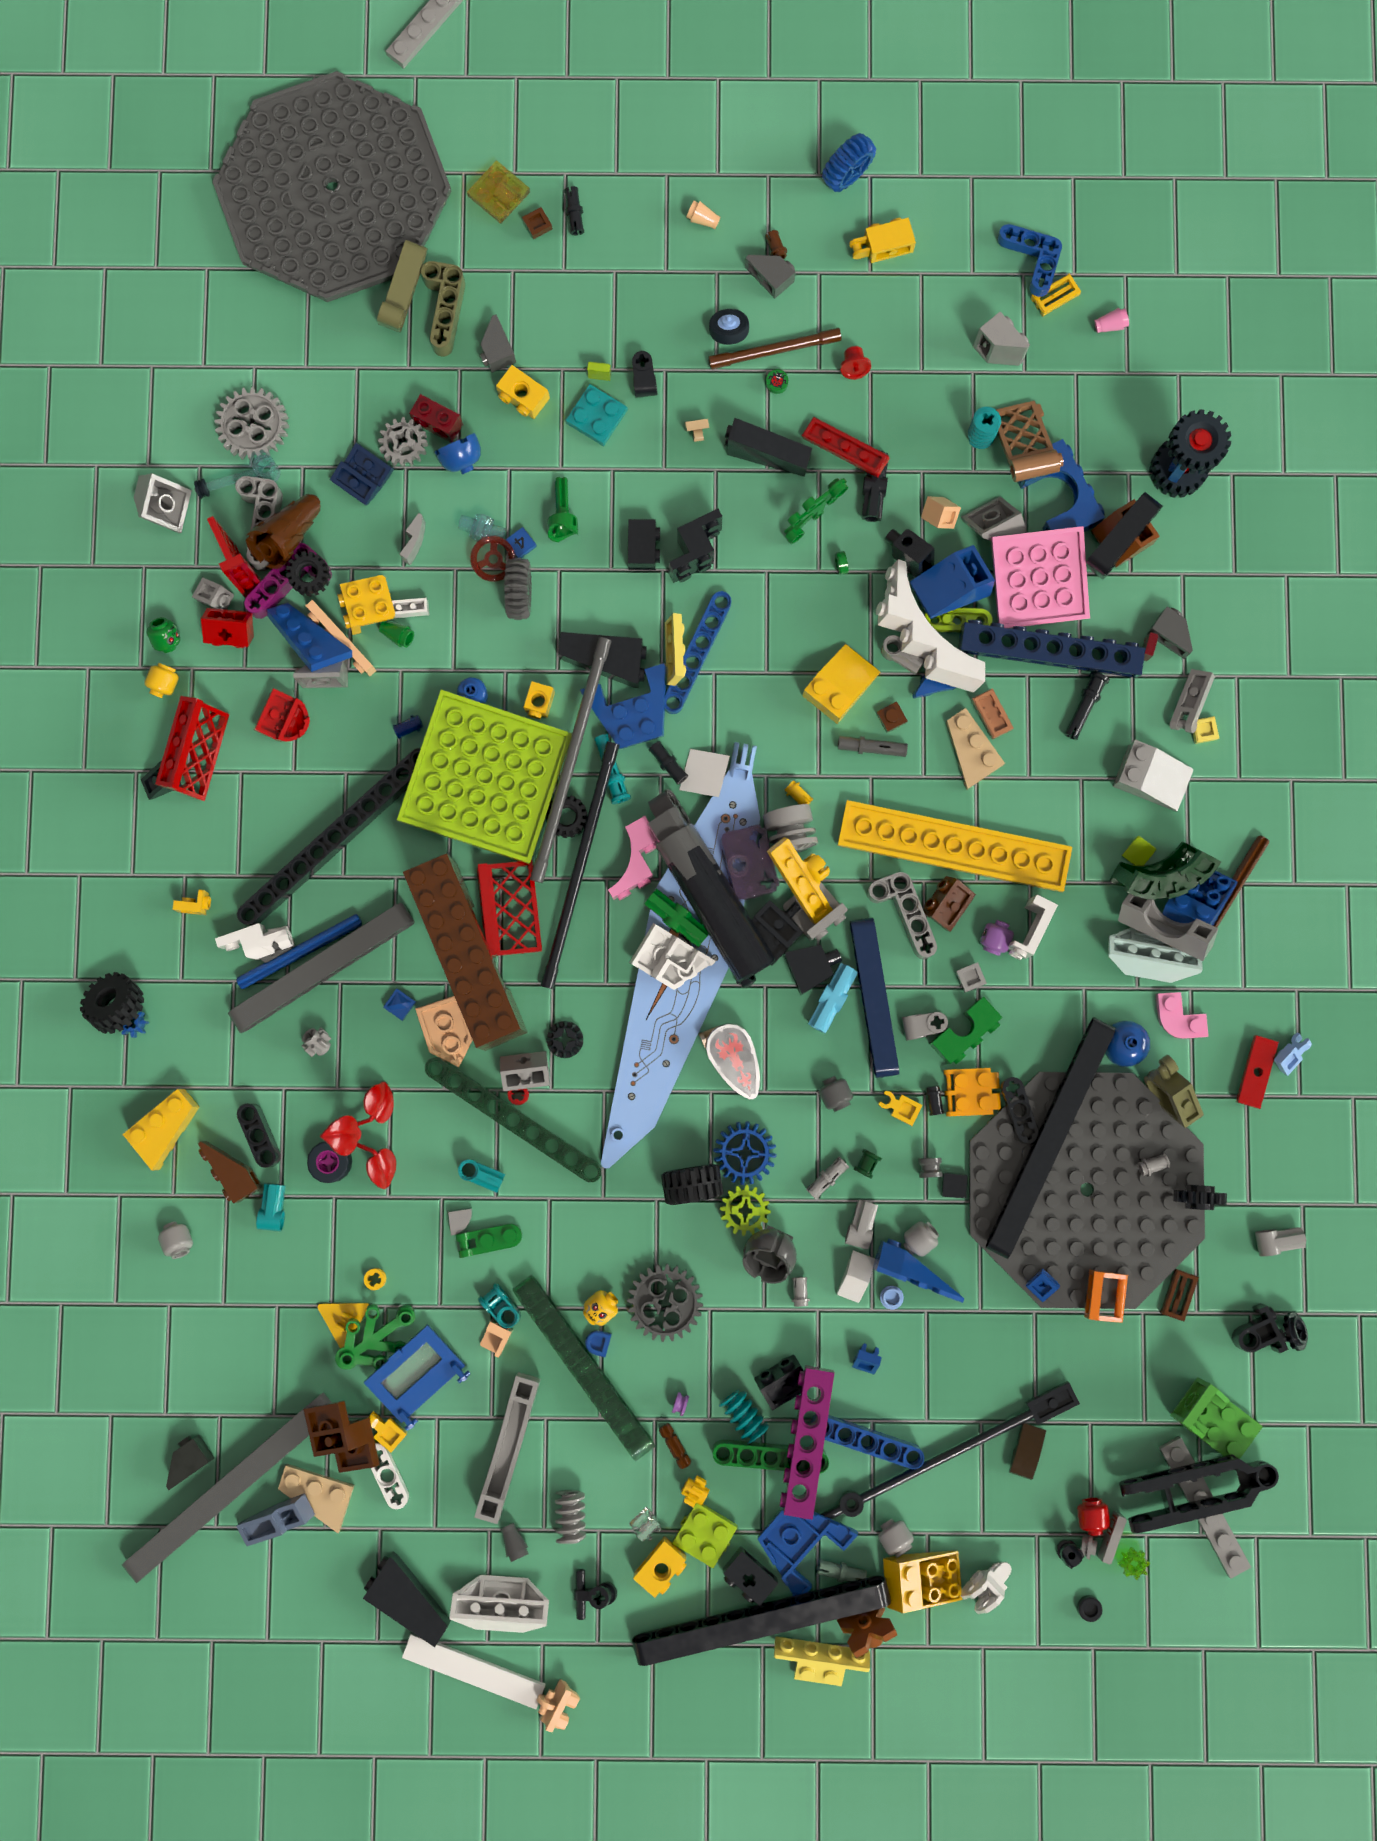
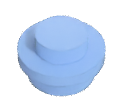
(891, 1297)

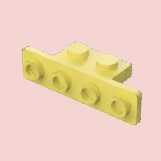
(819, 1661)

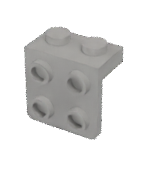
(818, 930)

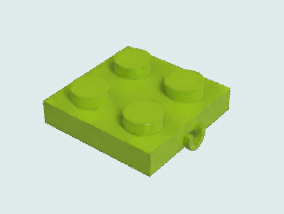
(705, 1534)

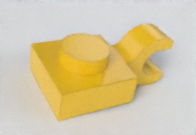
(388, 1433)

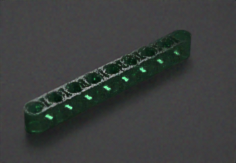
(502, 1118)
(583, 1367)

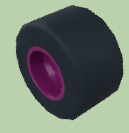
(320, 1164)

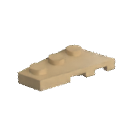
(973, 749)
(326, 1495)

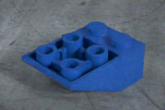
(953, 582)
(1202, 901)

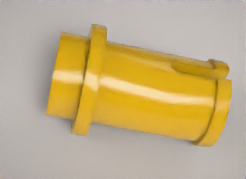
(798, 793)

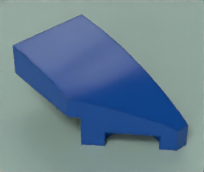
(928, 687)

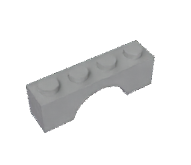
(1191, 938)

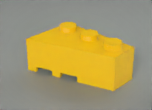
(159, 1129)

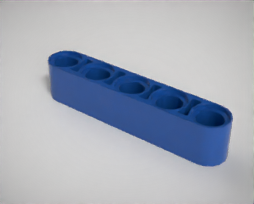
(877, 1447)

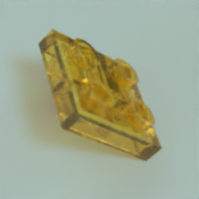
(498, 192)

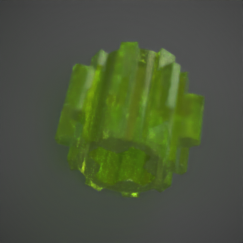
(1137, 1557)

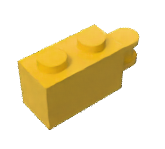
(885, 241)

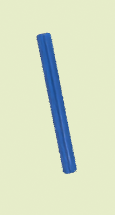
(299, 951)

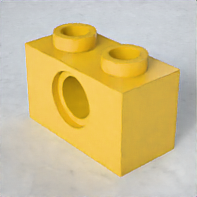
(517, 381)
(664, 1553)

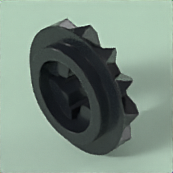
(572, 1047)
(1295, 1331)

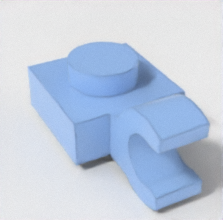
(1290, 1056)

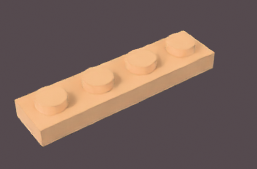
(317, 616)

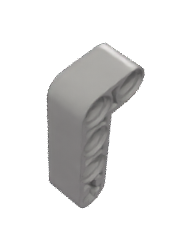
(262, 504)
(907, 917)

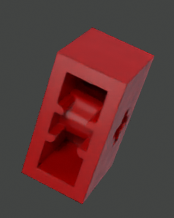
(227, 627)

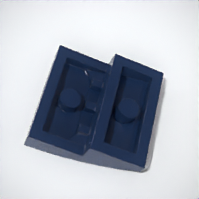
(362, 474)

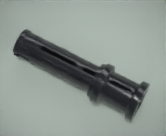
(1090, 696)

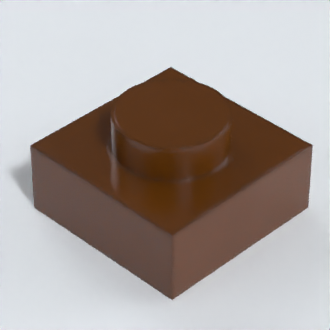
(537, 223)
(891, 717)

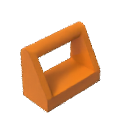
(1094, 1293)

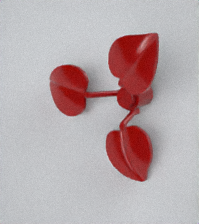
(344, 1135)

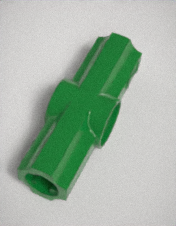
(676, 917)

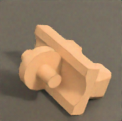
(554, 1704)

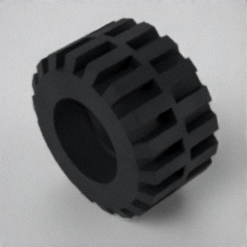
(692, 1184)

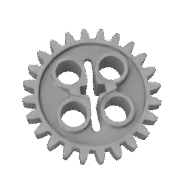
(258, 405)

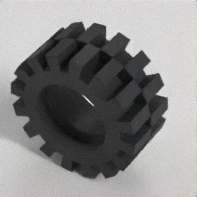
(308, 560)
(579, 823)

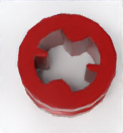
(517, 1101)

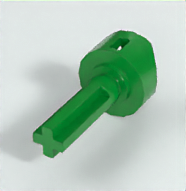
(562, 523)

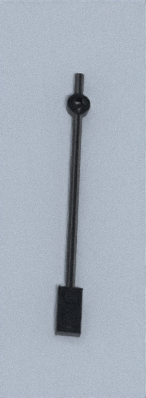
(1040, 1408)

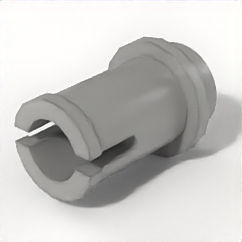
(1153, 1165)
(800, 1292)

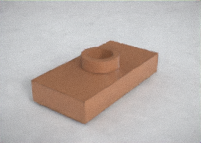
(992, 714)

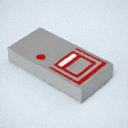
(1112, 1538)

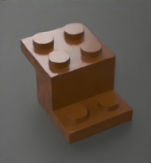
(334, 1434)

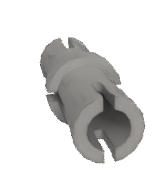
(827, 1178)

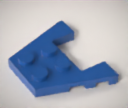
(636, 718)
(791, 1539)

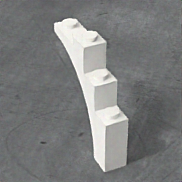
(919, 638)

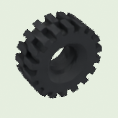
(120, 1011)

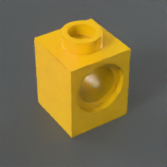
(539, 690)

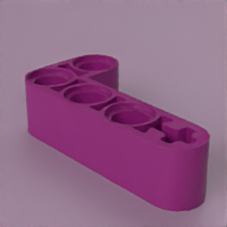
(276, 578)

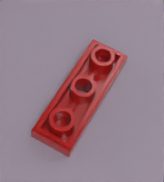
(1260, 1057)

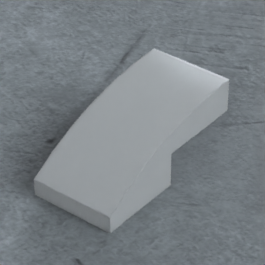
(416, 534)

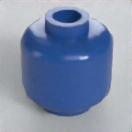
(475, 686)

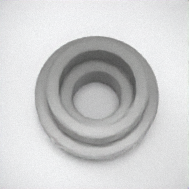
(1089, 1546)

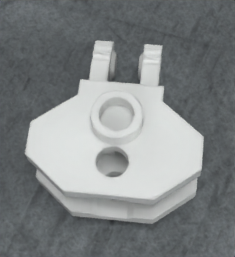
(988, 1587)

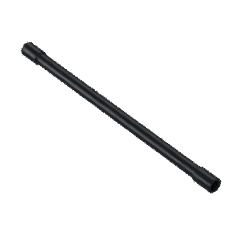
(608, 761)

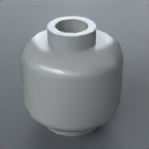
(921, 1238)
(175, 1240)
(895, 1538)

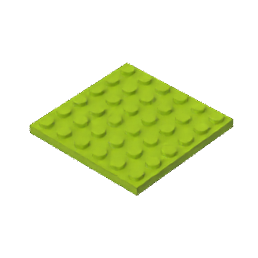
(484, 777)

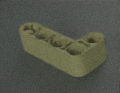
(402, 287)
(444, 310)

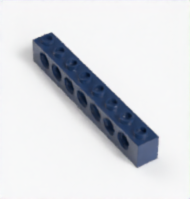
(1130, 667)

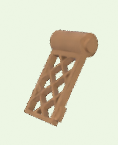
(1031, 462)

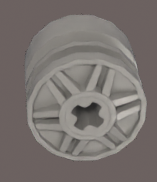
(790, 823)

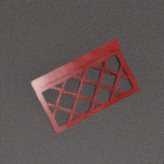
(234, 566)
(180, 744)
(488, 908)

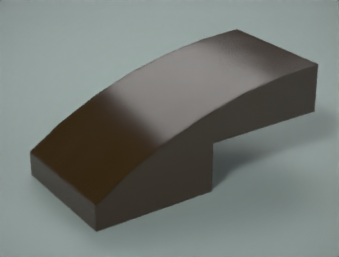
(1028, 1451)

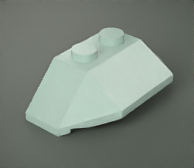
(1150, 958)

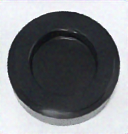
(1089, 1608)

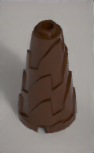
(283, 531)

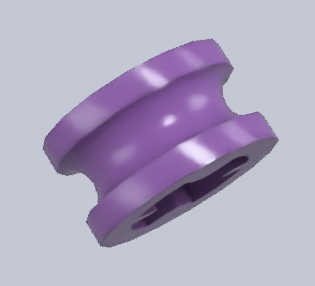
(680, 1404)

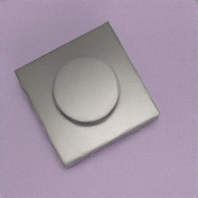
(971, 977)

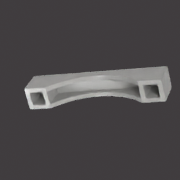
(507, 1448)

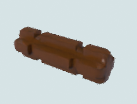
(674, 1446)

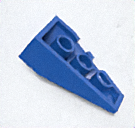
(903, 1266)

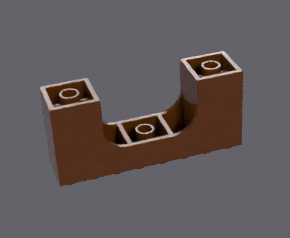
(463, 952)

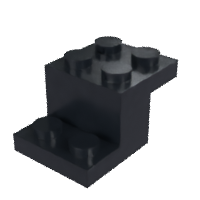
(695, 545)

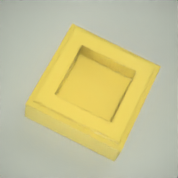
(1206, 730)

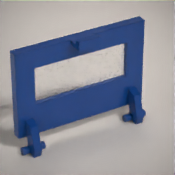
(415, 1374)

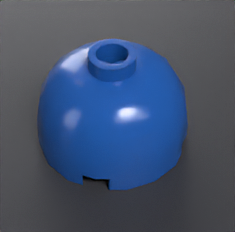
(460, 454)
(1119, 1050)

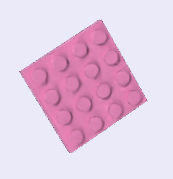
(1040, 577)

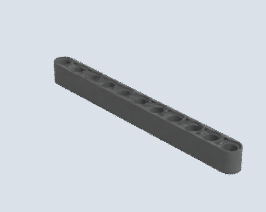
(220, 1495)

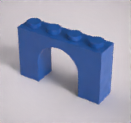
(1085, 510)

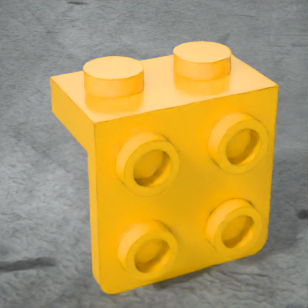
(366, 602)

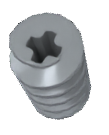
(571, 1517)

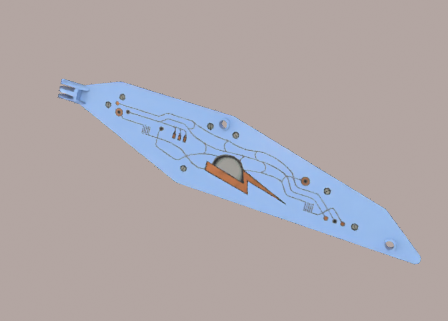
(668, 1020)

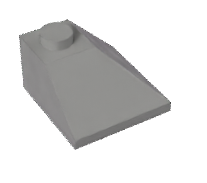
(161, 501)
(995, 519)
(328, 677)

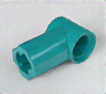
(483, 1176)
(271, 1214)

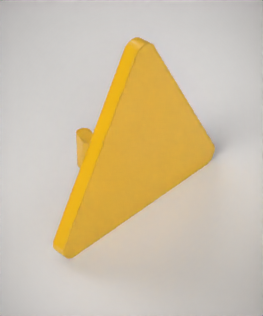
(338, 1314)

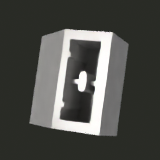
(1000, 342)

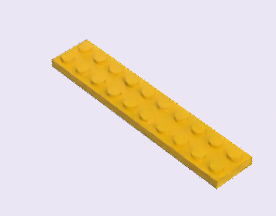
(955, 846)

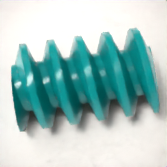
(984, 427)
(744, 1415)

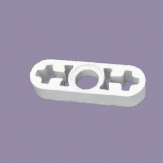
(401, 1488)

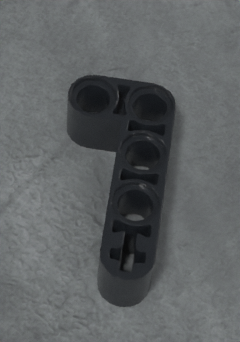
(1123, 535)

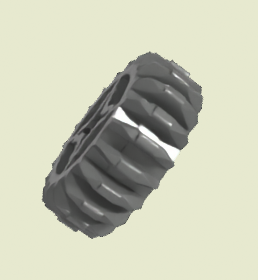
(518, 588)

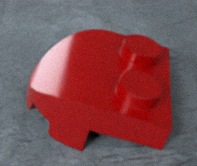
(283, 717)

